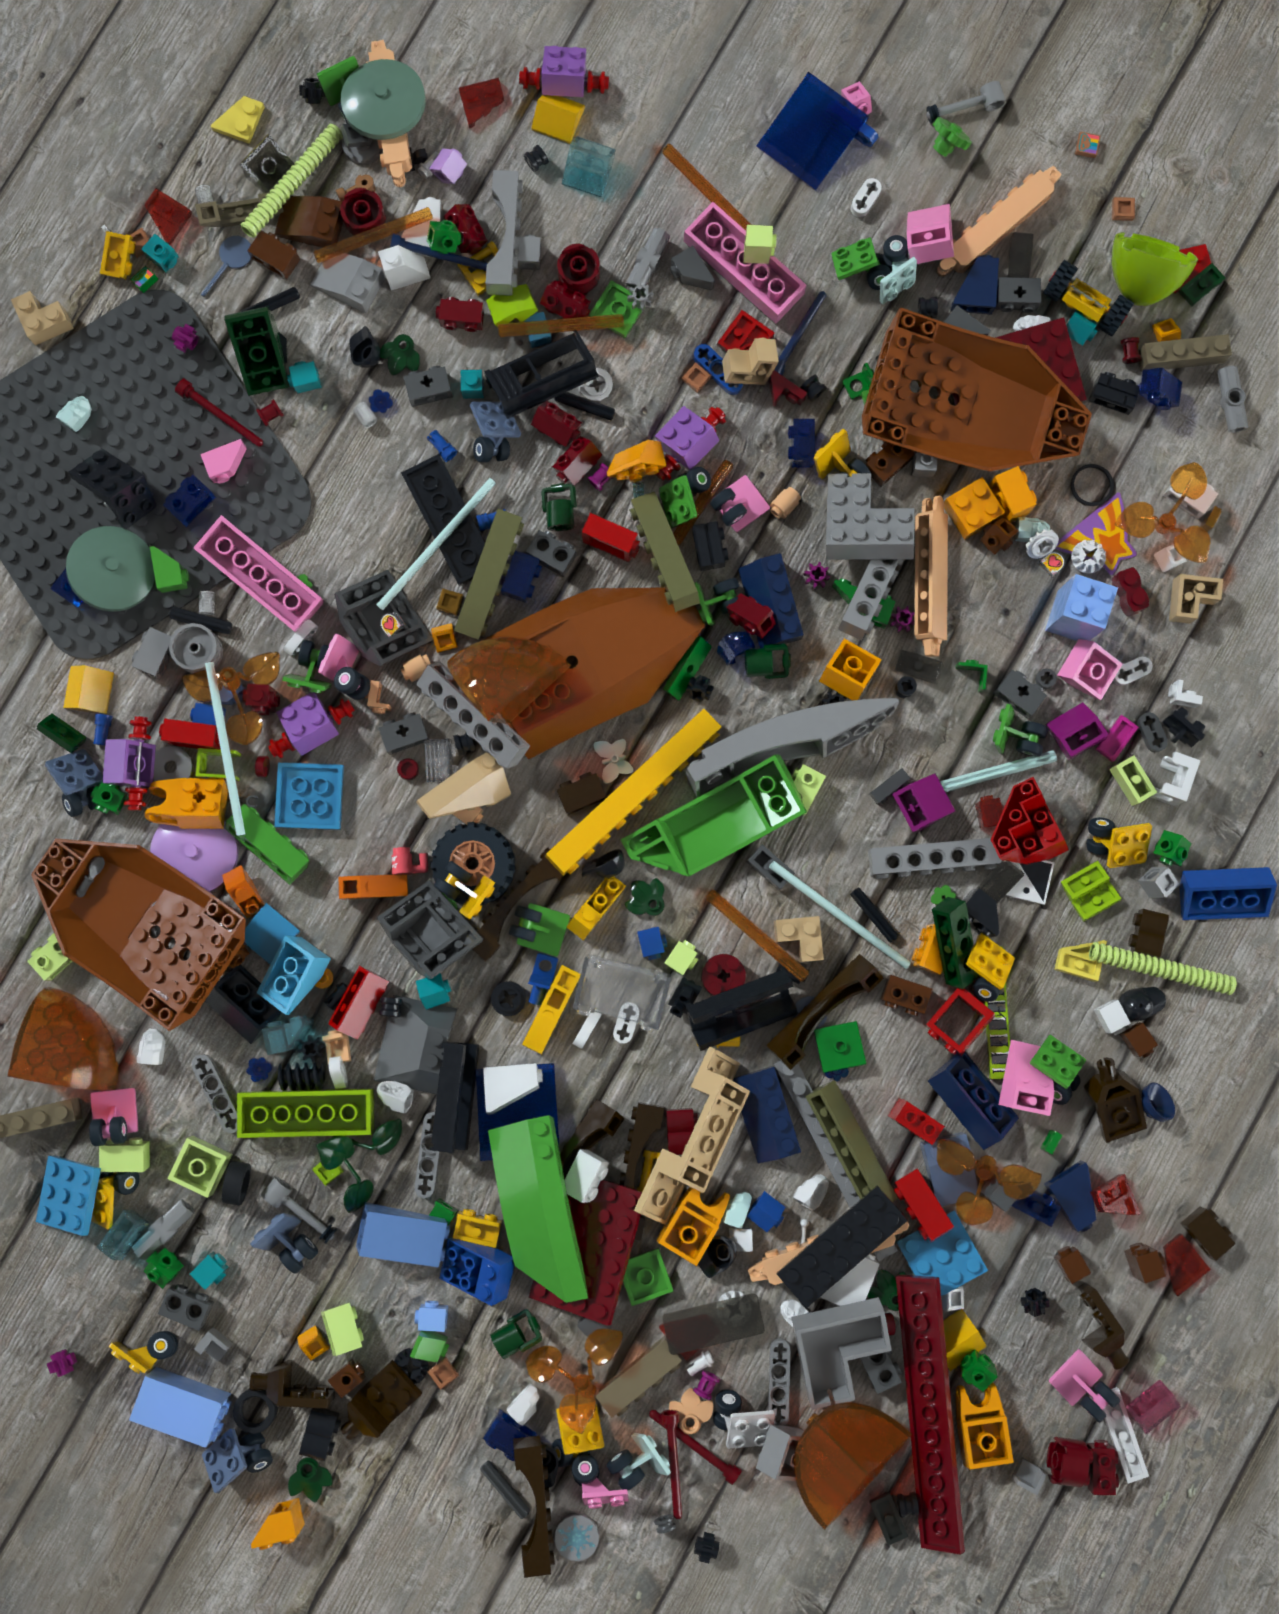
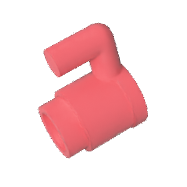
(403, 864)

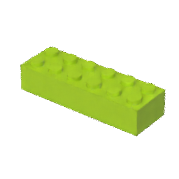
(305, 1113)

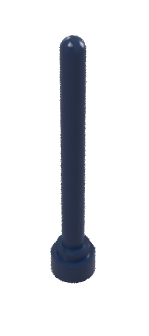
(397, 240)
(780, 367)

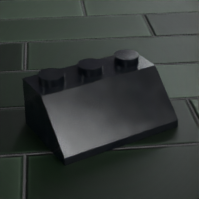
(240, 1005)

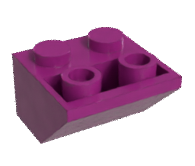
(1077, 731)
(924, 802)

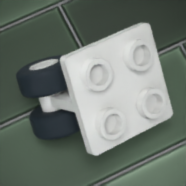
(745, 1428)

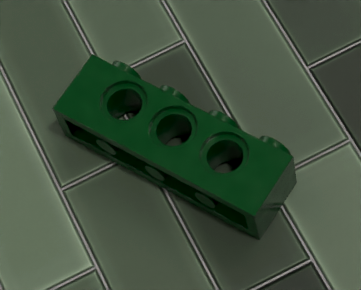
(954, 941)

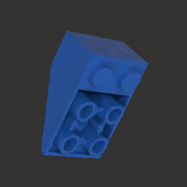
(477, 1270)

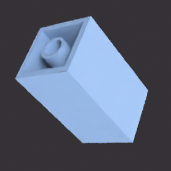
(1081, 608)
(181, 1407)

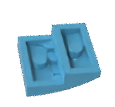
(267, 932)

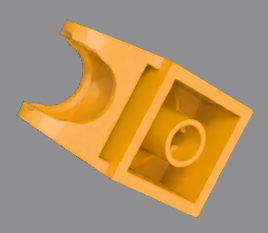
(190, 803)
(701, 1220)
(982, 1421)

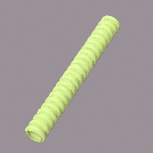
(291, 181)
(1165, 969)

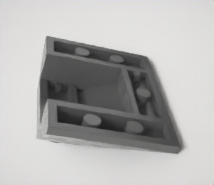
(362, 620)
(428, 930)
(413, 1045)

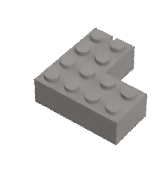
(864, 532)
(832, 1338)

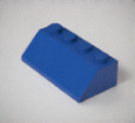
(1226, 893)

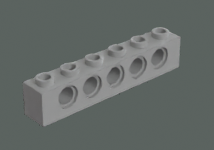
(855, 623)
(513, 745)
(879, 856)

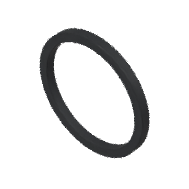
(1097, 467)

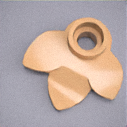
(693, 1408)

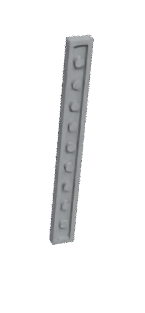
(798, 1088)

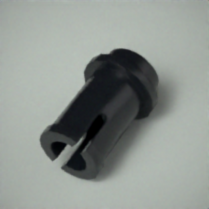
(334, 999)

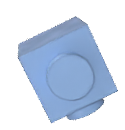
(432, 1317)

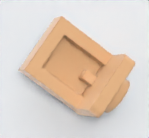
(374, 698)
(337, 1045)

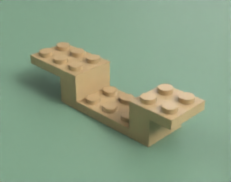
(706, 1141)

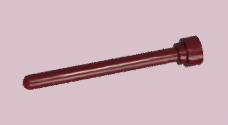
(185, 389)
(670, 1419)
(730, 1472)

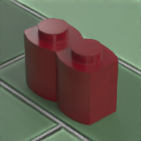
(1132, 596)
(679, 1128)

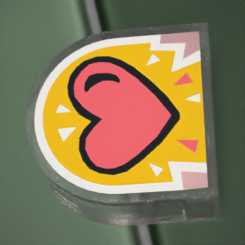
(1052, 563)
(391, 624)

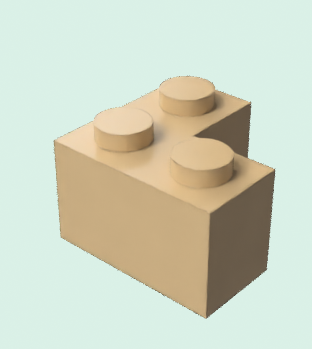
(38, 322)
(751, 365)
(1189, 592)
(806, 932)

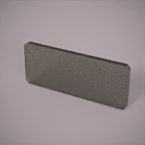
(713, 1323)

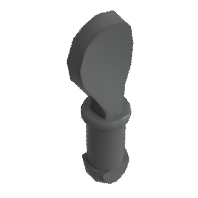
(94, 868)

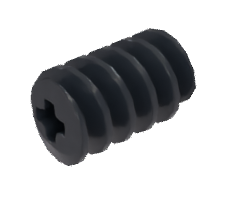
(301, 1077)

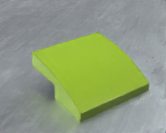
(508, 307)
(1090, 891)

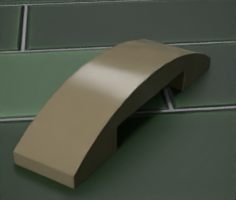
(227, 214)

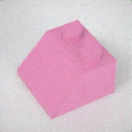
(1090, 668)

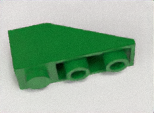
(847, 591)

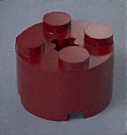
(358, 202)
(580, 257)
(713, 968)
(1069, 1462)

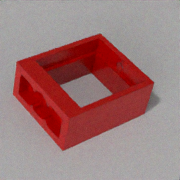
(610, 538)
(189, 734)
(974, 1004)
(916, 1121)

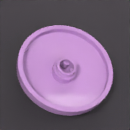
(197, 853)

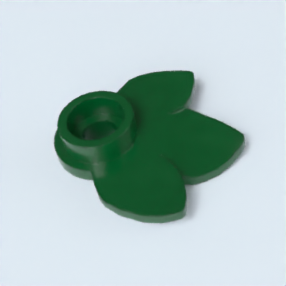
(398, 357)
(643, 895)
(886, 1289)
(309, 1482)

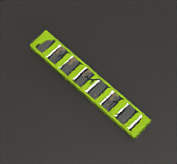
(998, 1036)

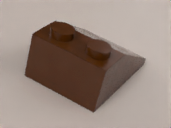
(310, 220)

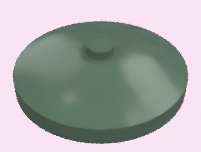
(383, 99)
(110, 568)

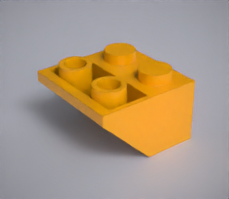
(637, 461)
(928, 955)
(281, 1525)

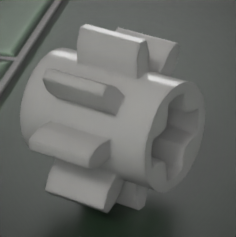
(638, 291)

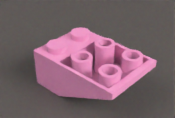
(930, 234)
(1023, 1084)

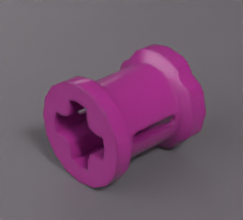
(600, 477)
(700, 1389)

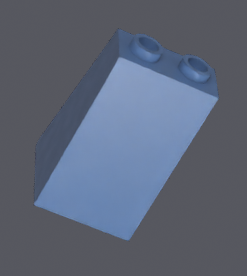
(401, 1236)

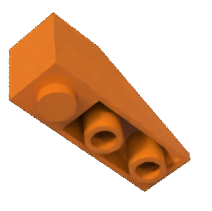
(372, 886)

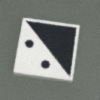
(1034, 883)

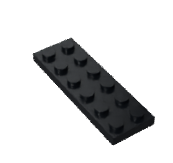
(439, 504)
(841, 1246)

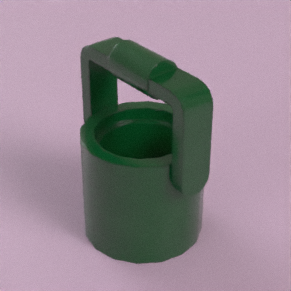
(560, 511)
(760, 661)
(510, 1337)

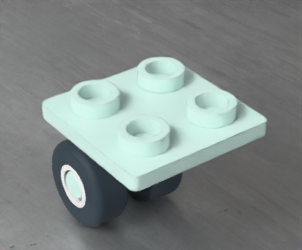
(903, 270)
(629, 1469)

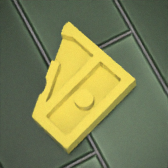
(240, 119)
(1076, 962)

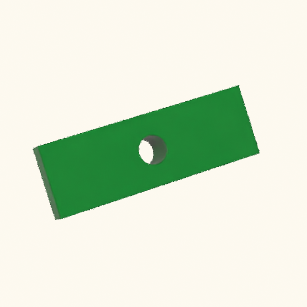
(687, 668)

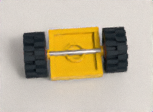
(1087, 299)

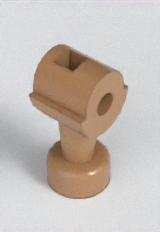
(363, 181)

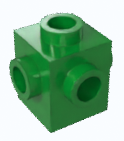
(443, 236)
(114, 803)
(1172, 848)
(162, 1267)
(978, 1370)

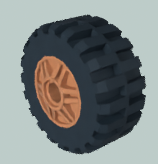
(479, 843)

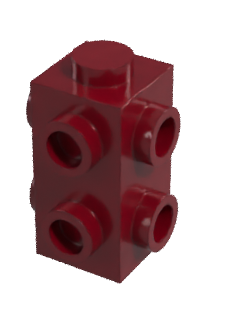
(467, 224)
(564, 301)
(460, 314)
(556, 423)
(577, 461)
(751, 615)
(261, 698)
(1102, 1469)

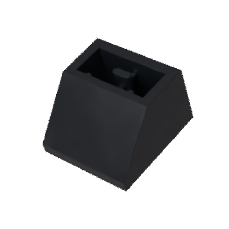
(982, 912)

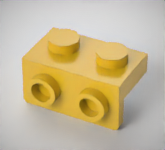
(117, 255)
(477, 1228)

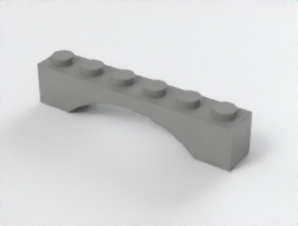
(500, 270)

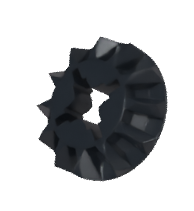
(505, 1008)
(417, 1374)

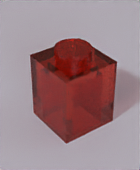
(988, 811)

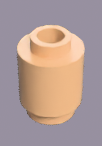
(785, 503)
(415, 667)

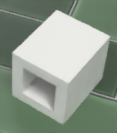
(1112, 1017)

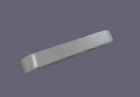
(213, 1095)
(424, 1154)
(782, 1383)

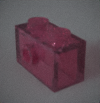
(1152, 1406)

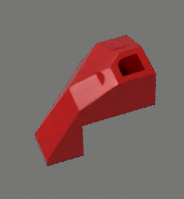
(1027, 828)

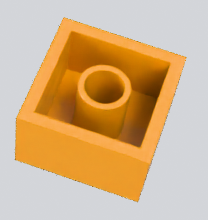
(1013, 493)
(973, 508)
(850, 670)

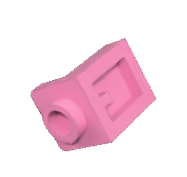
(858, 96)

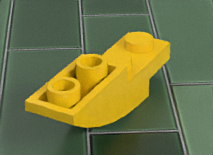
(551, 1009)

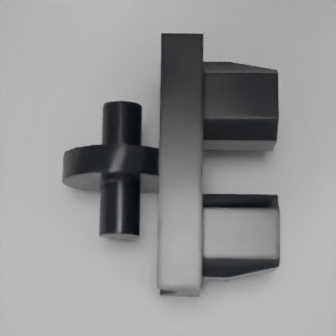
(1183, 729)
(685, 993)

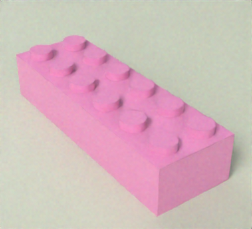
(721, 245)
(258, 574)

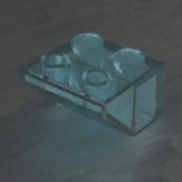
(588, 166)
(286, 1037)

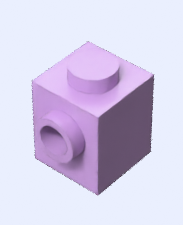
(448, 166)

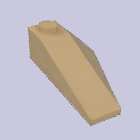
(472, 786)

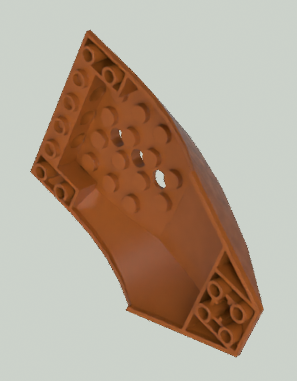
(1008, 403)
(624, 654)
(114, 921)

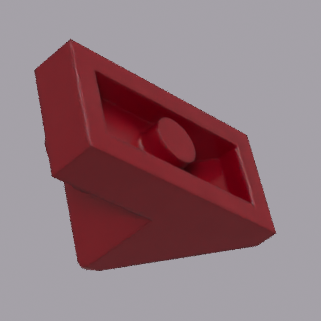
(780, 385)

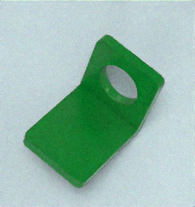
(864, 377)
(974, 665)
(443, 1210)

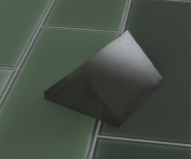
(266, 164)

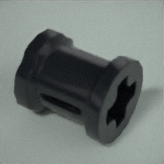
(912, 685)

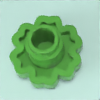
(949, 137)

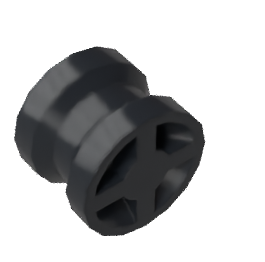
(536, 158)
(928, 307)
(813, 387)
(464, 744)
(390, 1007)
(907, 1504)

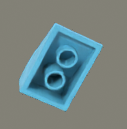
(292, 973)

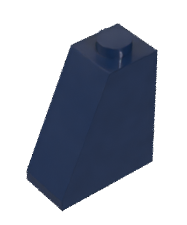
(980, 287)
(1073, 1195)

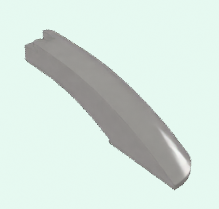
(792, 735)

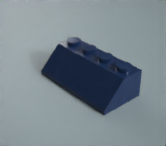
(769, 586)
(973, 1100)
(767, 1116)

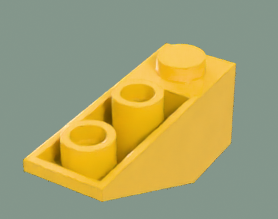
(595, 907)

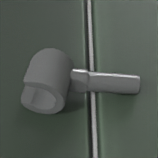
(246, 800)

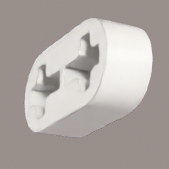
(862, 195)
(305, 632)
(1129, 666)
(586, 1029)
(630, 1029)
(338, 1072)

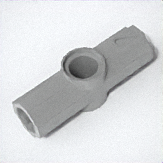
(648, 258)
(1230, 386)
(163, 1229)

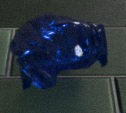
(734, 645)

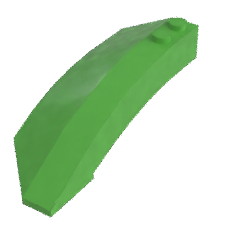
(719, 820)
(537, 1206)

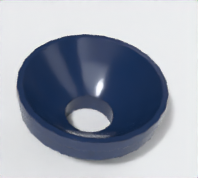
(1157, 1102)

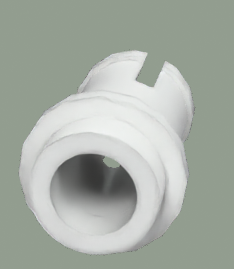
(424, 167)
(699, 1363)

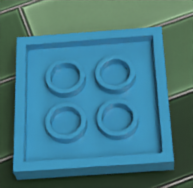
(309, 796)
(68, 1195)
(948, 1257)

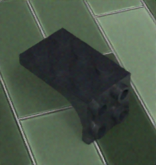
(117, 485)

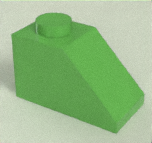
(168, 572)
(430, 1346)

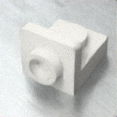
(1185, 698)

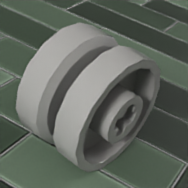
(187, 639)

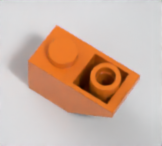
(243, 891)

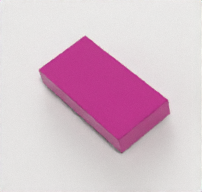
(1118, 737)

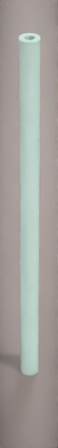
(429, 551)
(225, 750)
(839, 914)

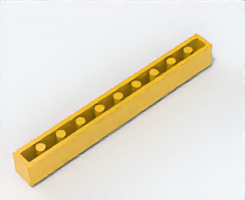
(634, 791)

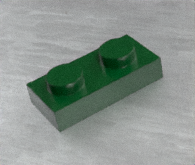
(1202, 284)
(61, 733)

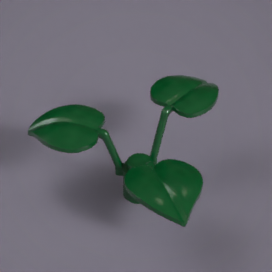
(339, 1148)

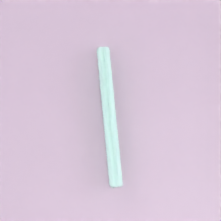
(998, 771)

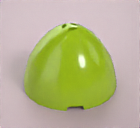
(1149, 268)

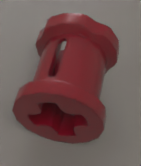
(1131, 350)
(269, 412)

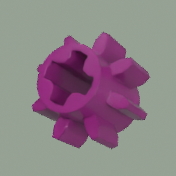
(185, 337)
(811, 577)
(902, 625)
(61, 1362)

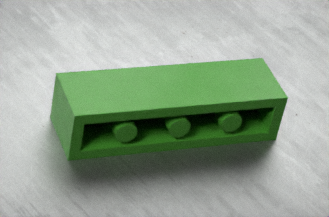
(269, 845)

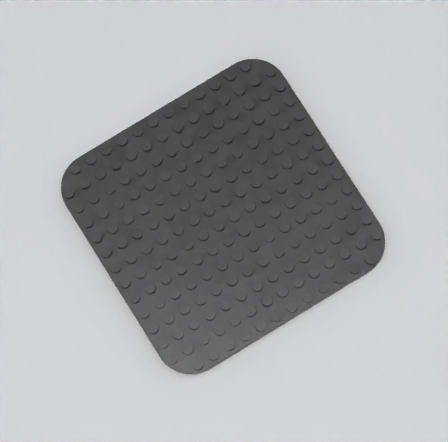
(130, 378)

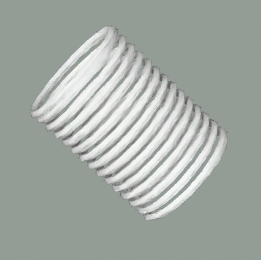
(204, 195)
(369, 416)
(206, 602)

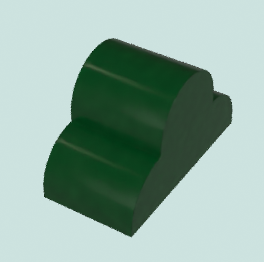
(258, 350)

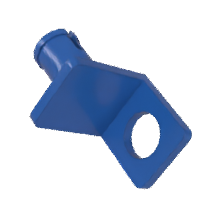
(541, 979)

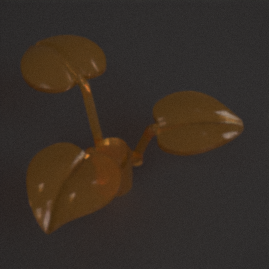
(1139, 519)
(260, 669)
(1017, 1180)
(578, 1408)

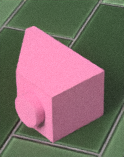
(224, 461)

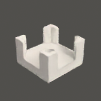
(1185, 770)

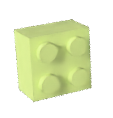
(199, 1166)

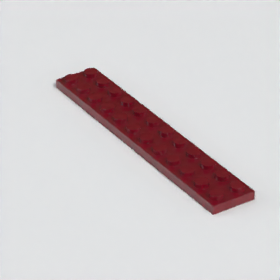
(930, 1413)

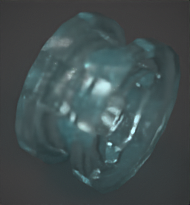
(638, 490)

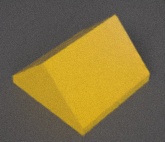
(557, 117)
(88, 689)
(960, 1338)

